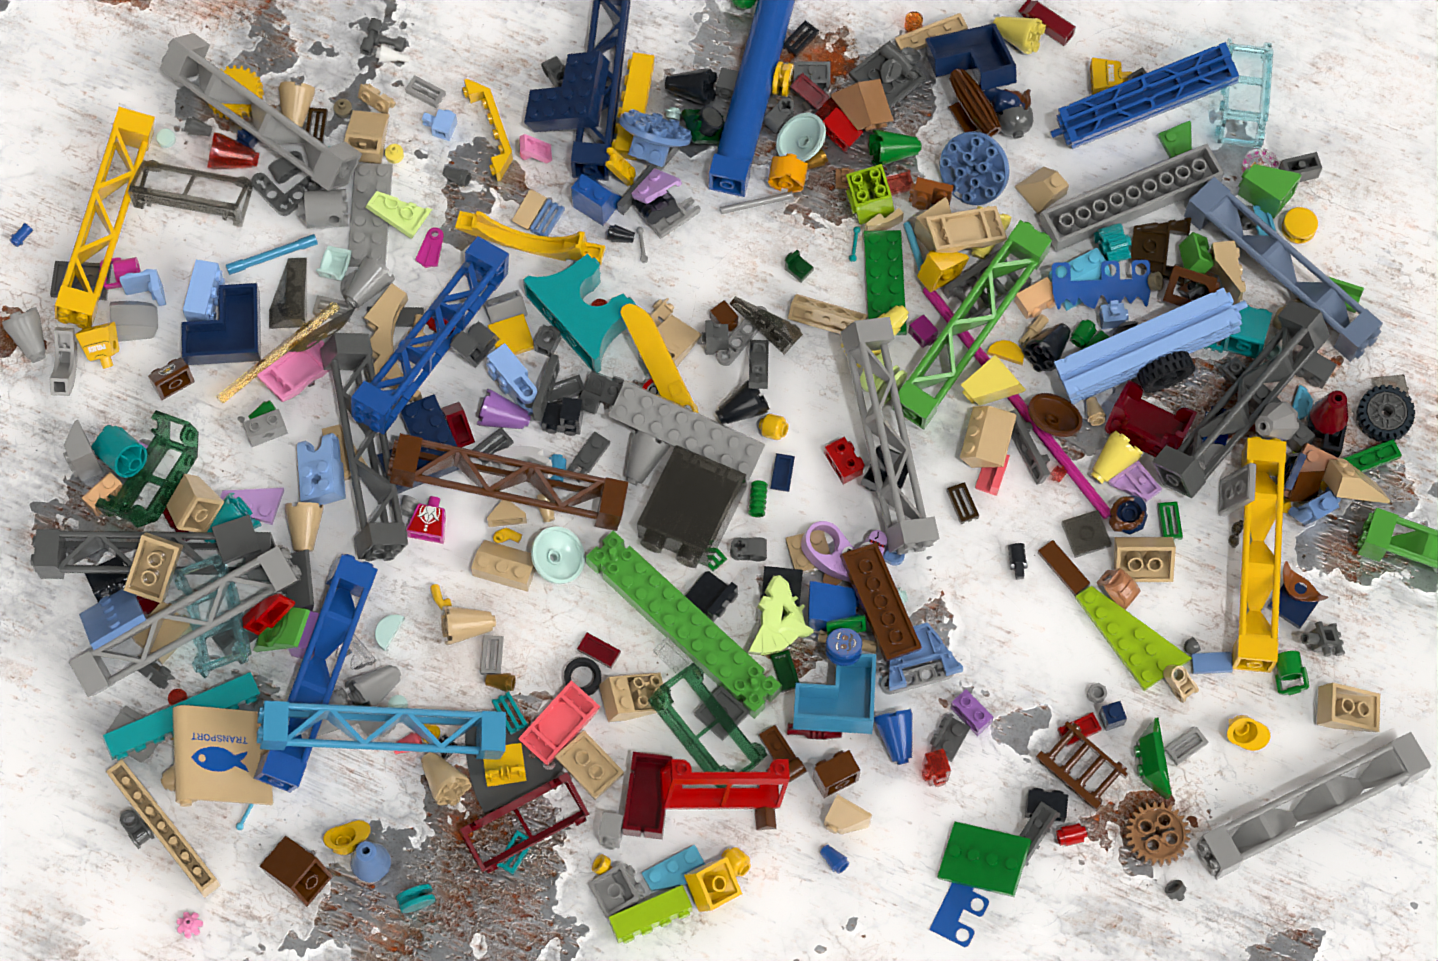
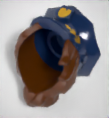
(1128, 515)

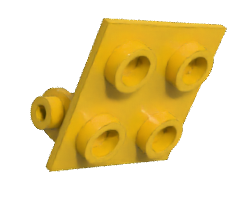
(507, 769)

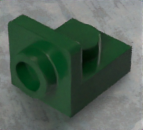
(797, 266)

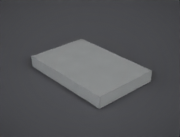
(1237, 489)

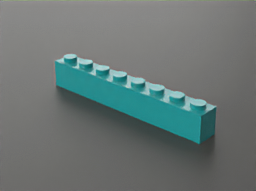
(160, 724)

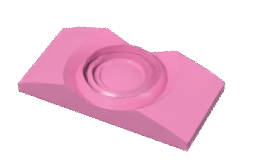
(294, 372)

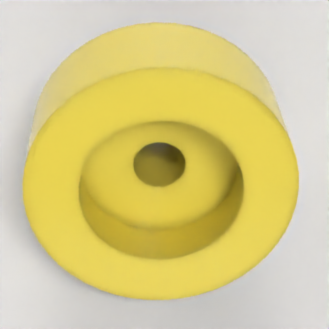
(394, 153)

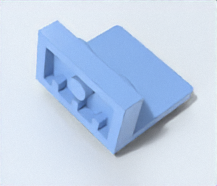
(142, 282)

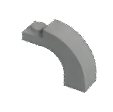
(65, 363)

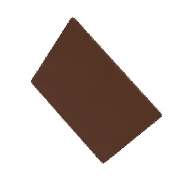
(1307, 486)

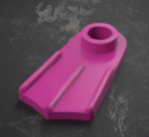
(430, 249)

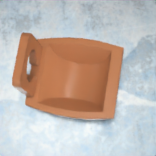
(1120, 587)

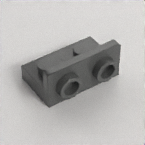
(950, 736)

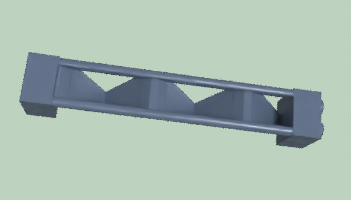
(1274, 253)

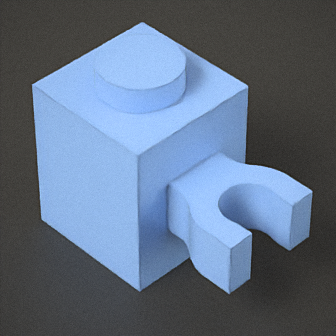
(441, 125)
(1113, 315)

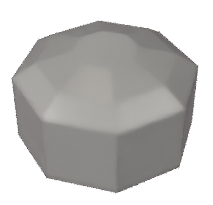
(1097, 693)

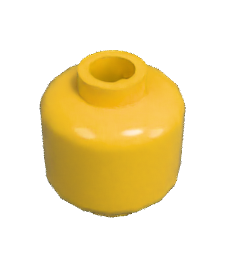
(773, 426)
(738, 860)

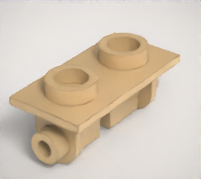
(371, 96)
(661, 310)

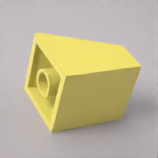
(991, 383)

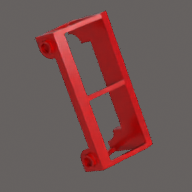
(679, 773)

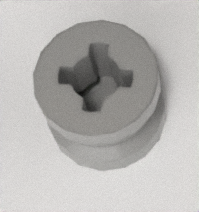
(408, 505)

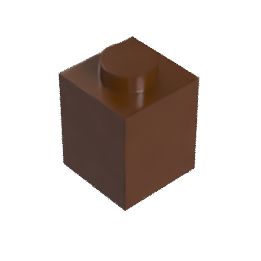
(724, 315)

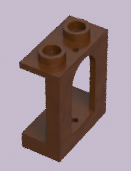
(1178, 270)

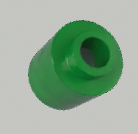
(1083, 333)

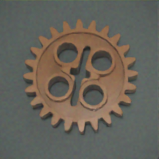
(1151, 817)

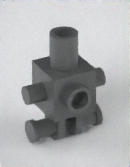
(1324, 639)

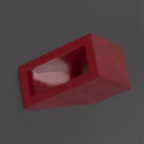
(458, 424)

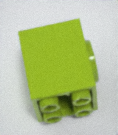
(869, 193)

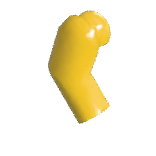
(506, 534)
(437, 596)

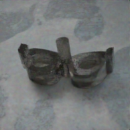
(1236, 529)

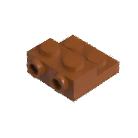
(929, 192)

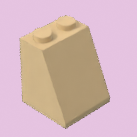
(921, 230)
(194, 504)

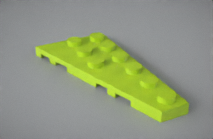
(1135, 643)

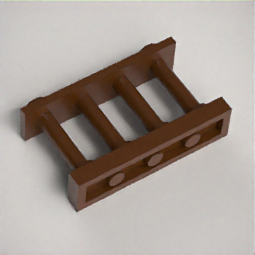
(1077, 786)

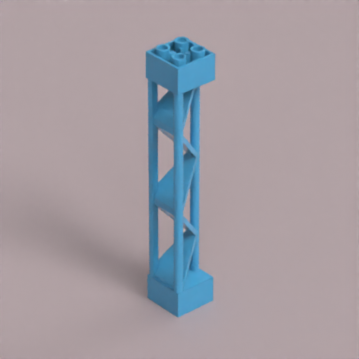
(275, 715)

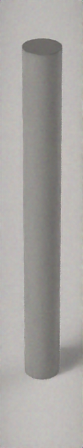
(756, 202)

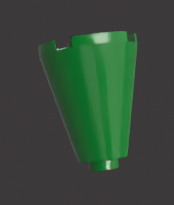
(892, 147)

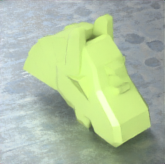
(775, 632)

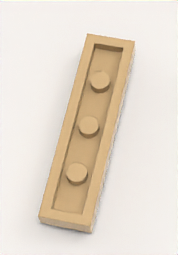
(916, 38)

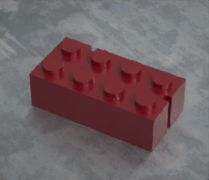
(644, 798)

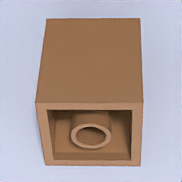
(865, 105)

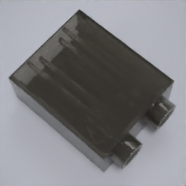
(691, 507)

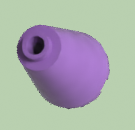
(502, 413)

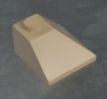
(1043, 188)
(846, 817)

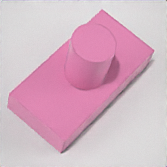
(534, 148)

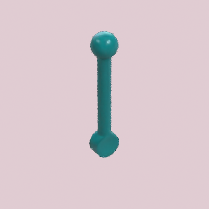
(852, 258)

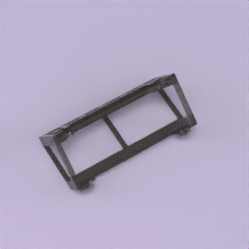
(141, 195)

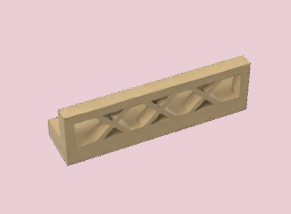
(822, 314)

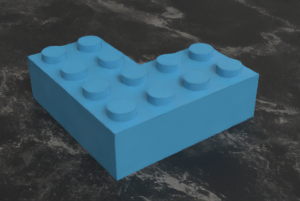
(841, 706)

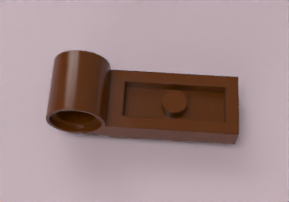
(779, 749)

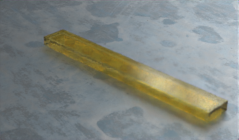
(278, 352)

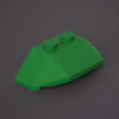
(1152, 760)

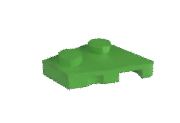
(1177, 139)

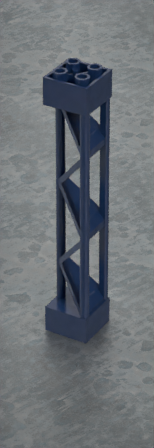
(591, 157)

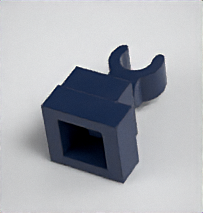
(246, 138)

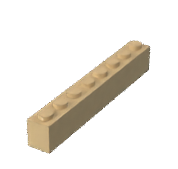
(163, 828)

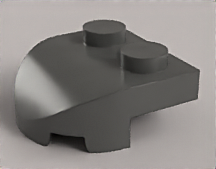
(816, 71)

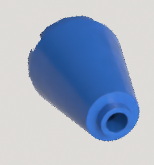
(897, 734)

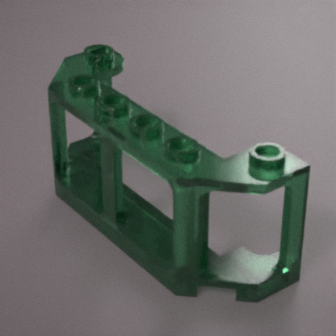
(156, 450)

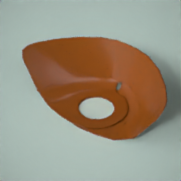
(1292, 578)

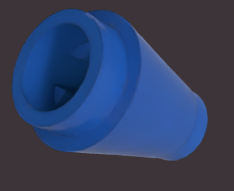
(835, 859)

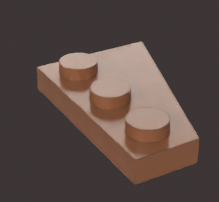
(1315, 461)

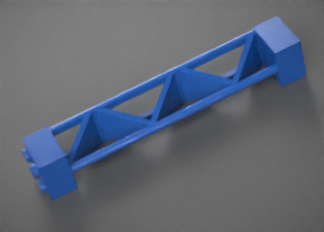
(313, 683)

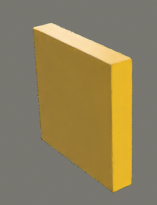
(514, 334)

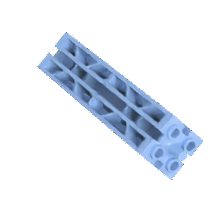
(1126, 353)

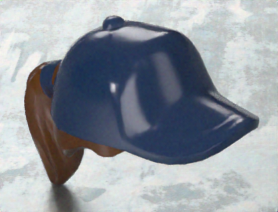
(1007, 99)

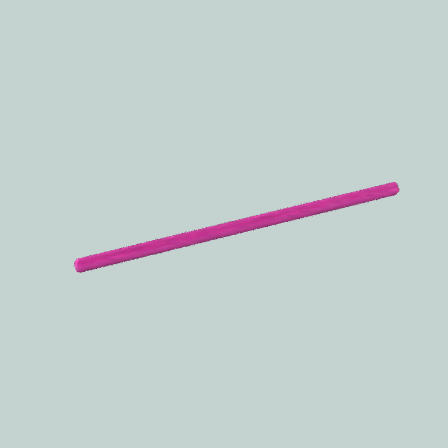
(1022, 408)

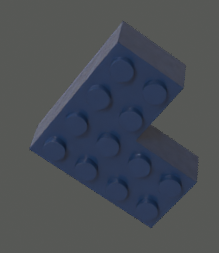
(974, 49)
(576, 102)
(232, 337)
(425, 421)

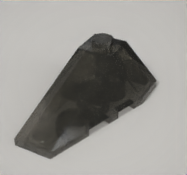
(290, 299)
(775, 329)

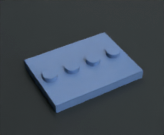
(111, 617)

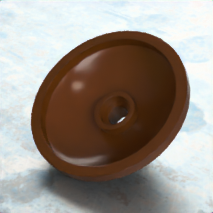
(1055, 415)

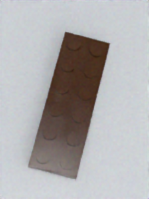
(880, 602)

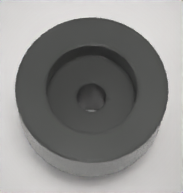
(1176, 890)

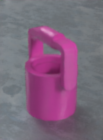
(121, 268)

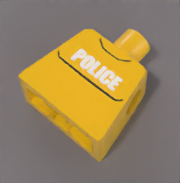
(1106, 74)
(99, 343)

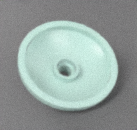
(801, 136)
(566, 551)

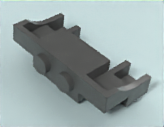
(601, 388)

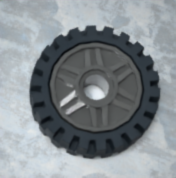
(1389, 400)

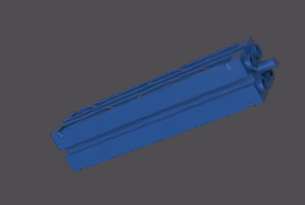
(1146, 96)

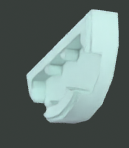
(387, 629)

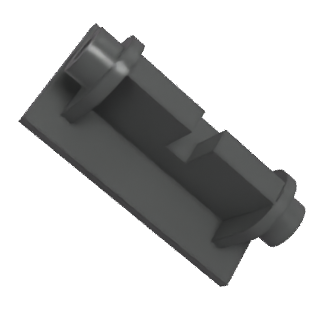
(160, 674)

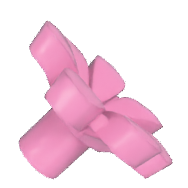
(189, 928)

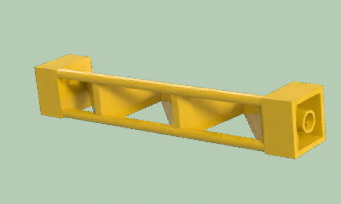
(81, 306)
(1260, 569)

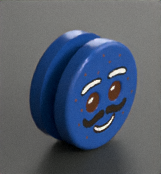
(843, 646)

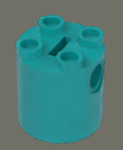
(120, 451)

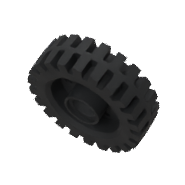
(1166, 371)

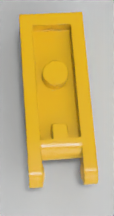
(620, 167)

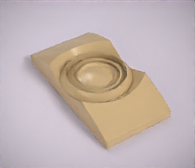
(966, 229)

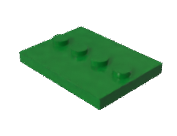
(984, 859)

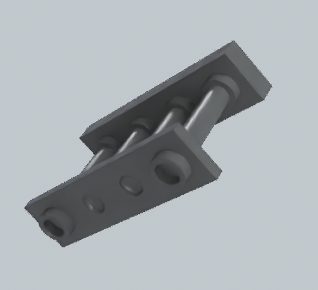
(971, 277)

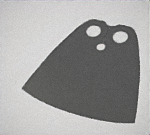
(500, 795)

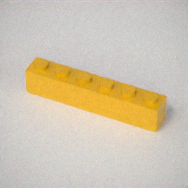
(635, 97)

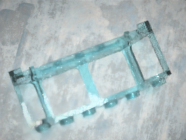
(1265, 83)
(242, 646)

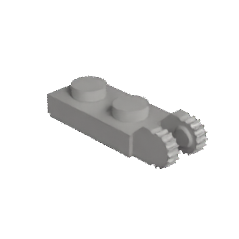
(667, 225)

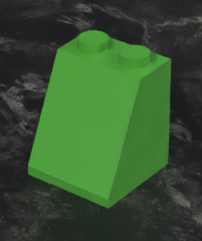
(1268, 187)

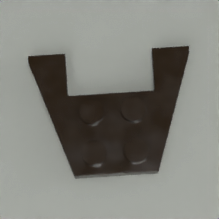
(1152, 242)

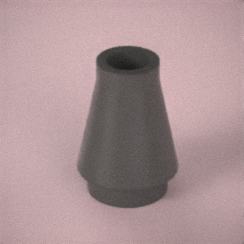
(197, 127)
(458, 176)

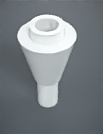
(387, 54)

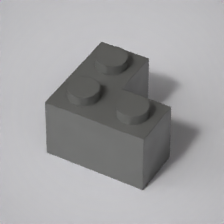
(475, 344)

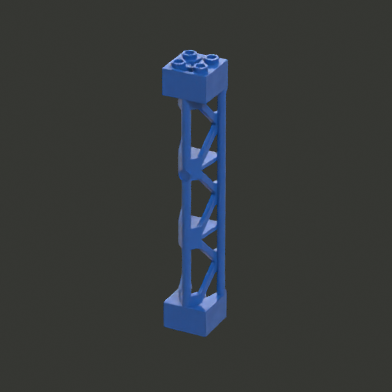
(369, 402)

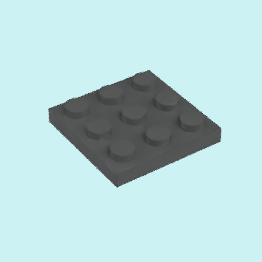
(894, 91)

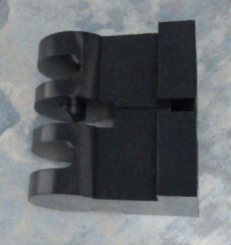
(661, 207)

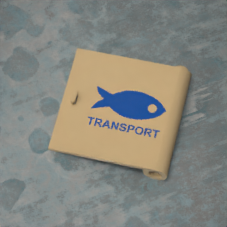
(217, 756)

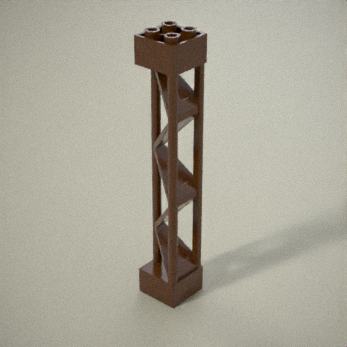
(407, 454)

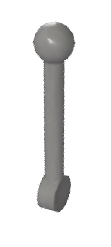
(644, 259)

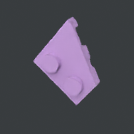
(654, 186)
(1136, 482)

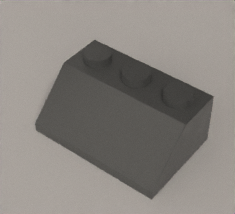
(302, 591)

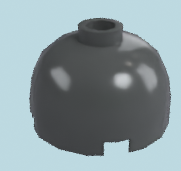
(1016, 121)

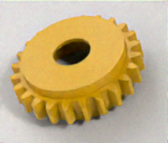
(249, 81)

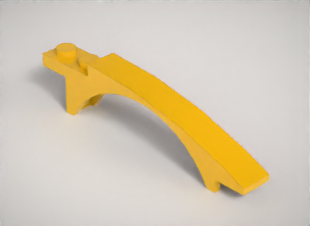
(559, 248)

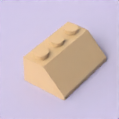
(987, 437)
(1145, 558)
(503, 565)

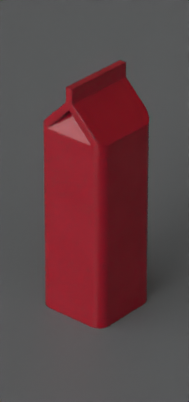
(1056, 26)

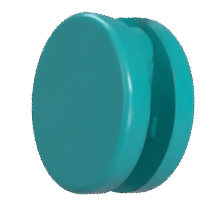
(415, 898)

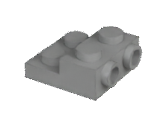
(617, 889)

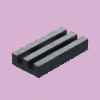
(791, 49)

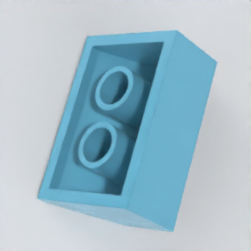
(1082, 268)

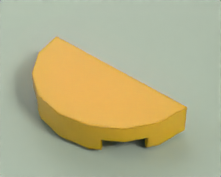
(1007, 351)

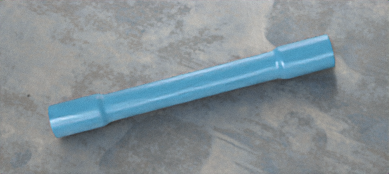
(300, 244)

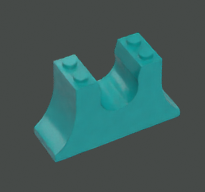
(582, 326)

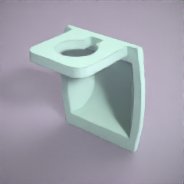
(334, 263)

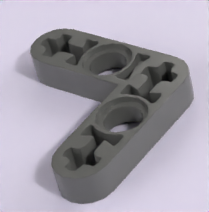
(282, 198)

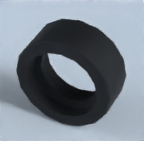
(584, 662)

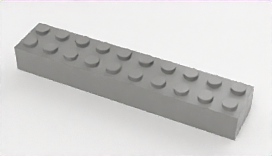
(1130, 197)

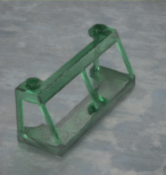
(662, 703)

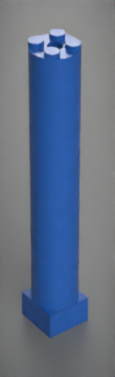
(750, 97)

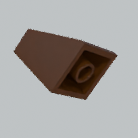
(296, 870)

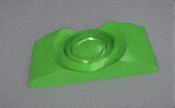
(285, 633)

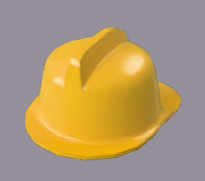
(1247, 733)
(346, 837)

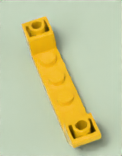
(478, 92)

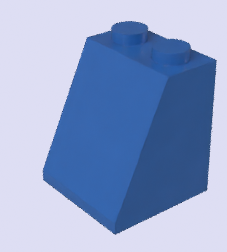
(594, 199)
(829, 603)

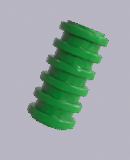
(757, 501)

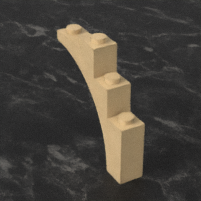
(382, 319)

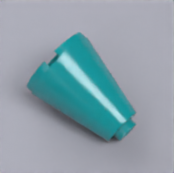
(231, 509)

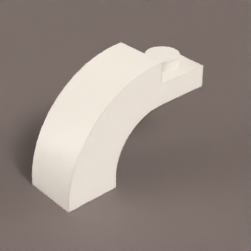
(523, 453)

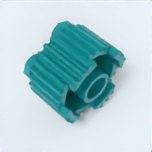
(1113, 243)

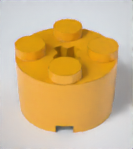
(787, 173)

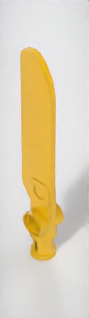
(656, 355)

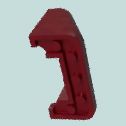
(1147, 424)

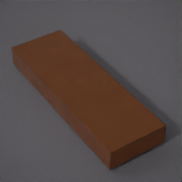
(1063, 567)

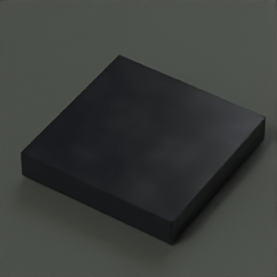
(792, 576)

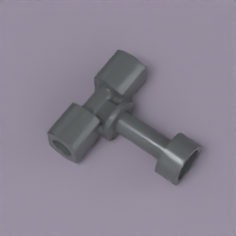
(375, 38)

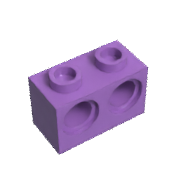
(971, 712)

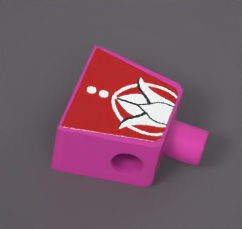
(428, 522)

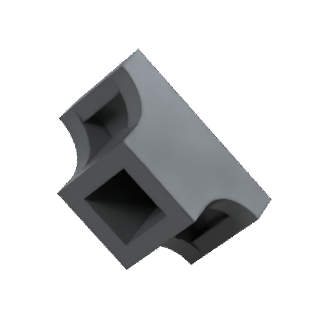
(715, 337)

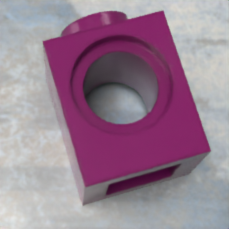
(923, 331)

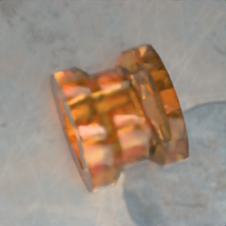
(913, 17)

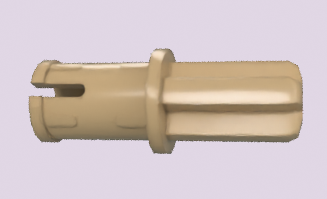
(1034, 330)

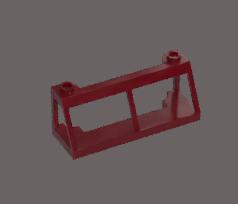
(577, 818)

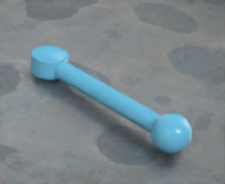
(239, 826)

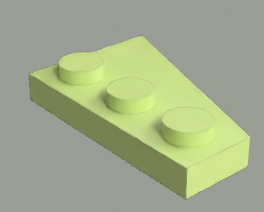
(399, 214)

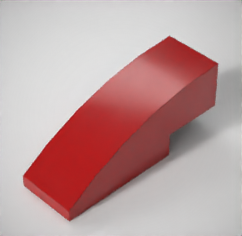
(267, 613)

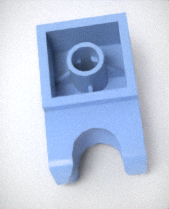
(511, 376)
(321, 471)

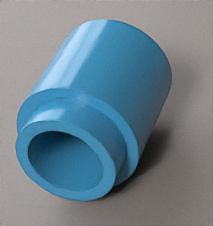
(558, 462)

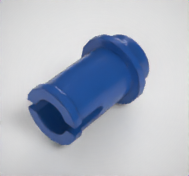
(18, 238)

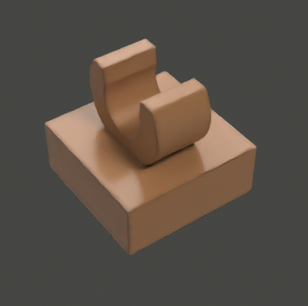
(841, 179)

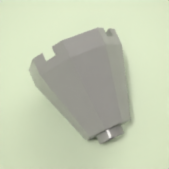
(1277, 421)

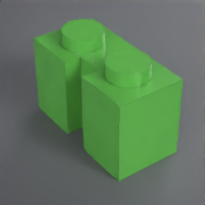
(1195, 253)

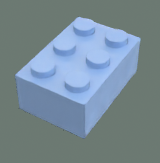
(203, 291)

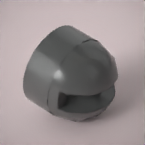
(1192, 646)

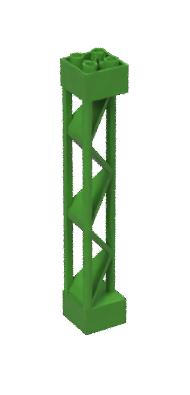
(1031, 249)
(1414, 545)

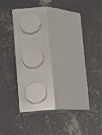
(80, 454)

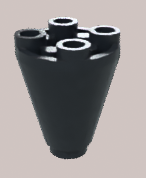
(693, 85)
(1047, 347)
(742, 405)

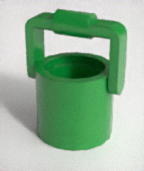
(1290, 668)

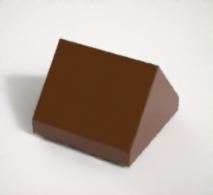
(765, 818)

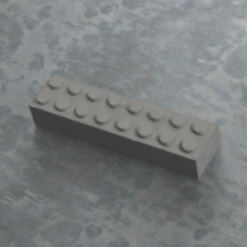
(685, 428)

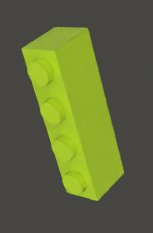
(650, 914)

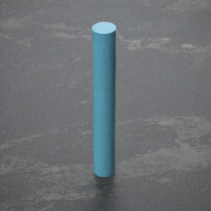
(913, 243)

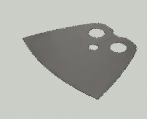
(335, 323)

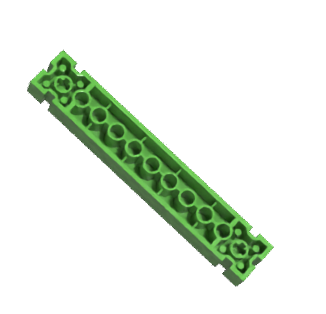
(683, 623)

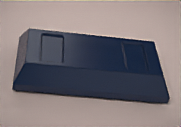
(782, 472)

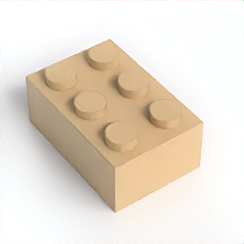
(153, 567)

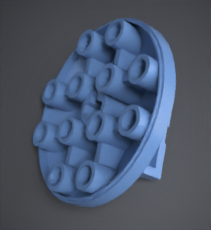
(653, 135)
(975, 167)

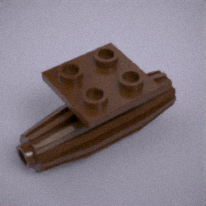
(973, 109)

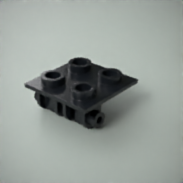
(107, 584)

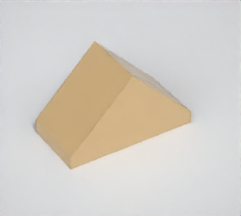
(506, 514)

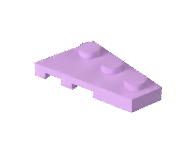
(262, 502)

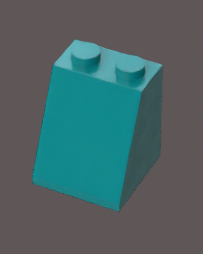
(1252, 335)

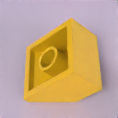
(941, 269)
(713, 884)

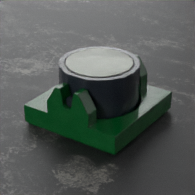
(704, 124)

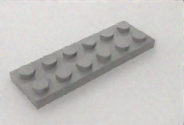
(367, 229)

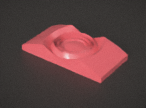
(559, 723)

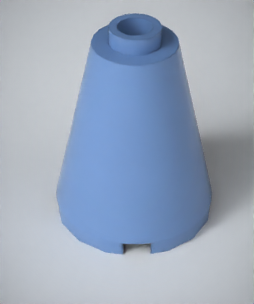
(370, 862)

